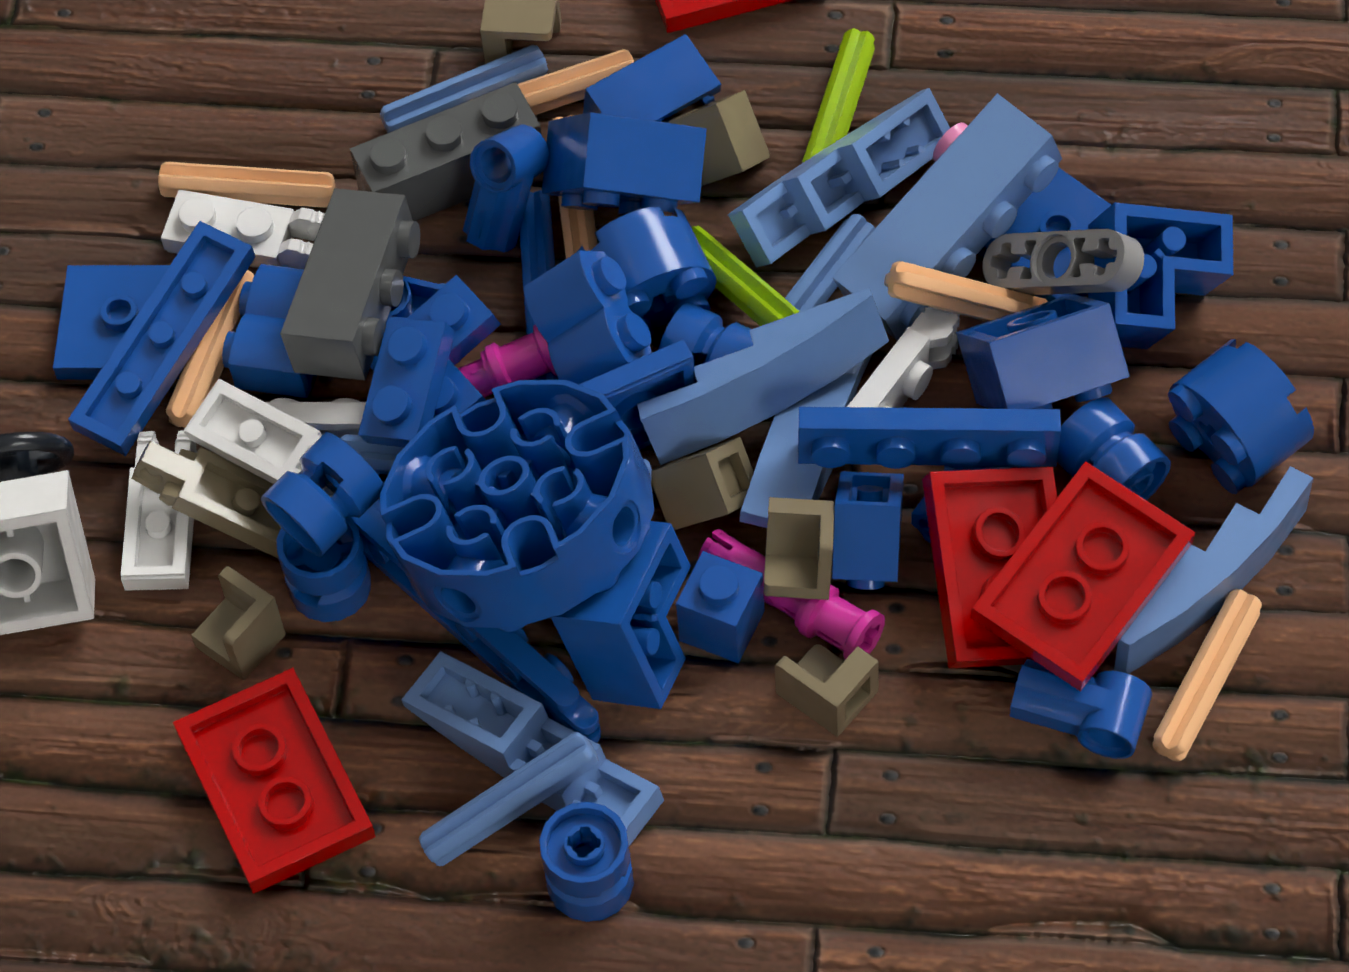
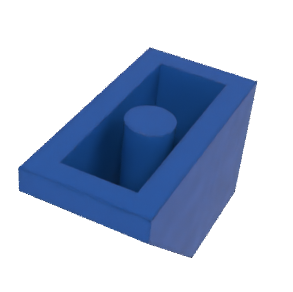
(867, 529)

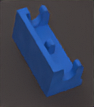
(655, 84)

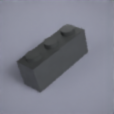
(432, 156)
(350, 284)

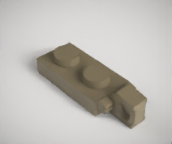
(210, 492)

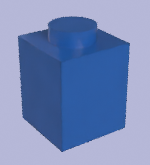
(720, 607)

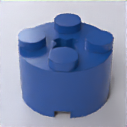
(659, 262)
(1238, 415)

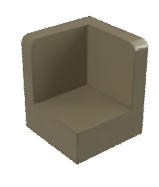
(517, 20)
(731, 136)
(703, 483)
(799, 548)
(241, 626)
(827, 686)

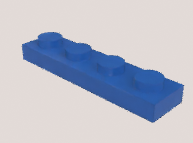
(162, 338)
(928, 437)

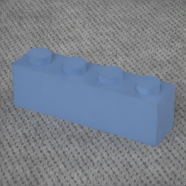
(955, 207)

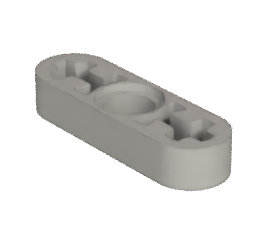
(1081, 274)

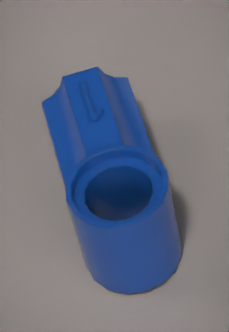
(502, 185)
(1102, 716)

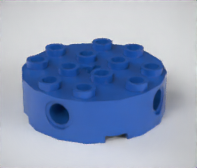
(518, 504)

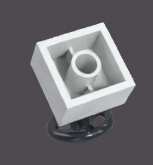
(42, 540)

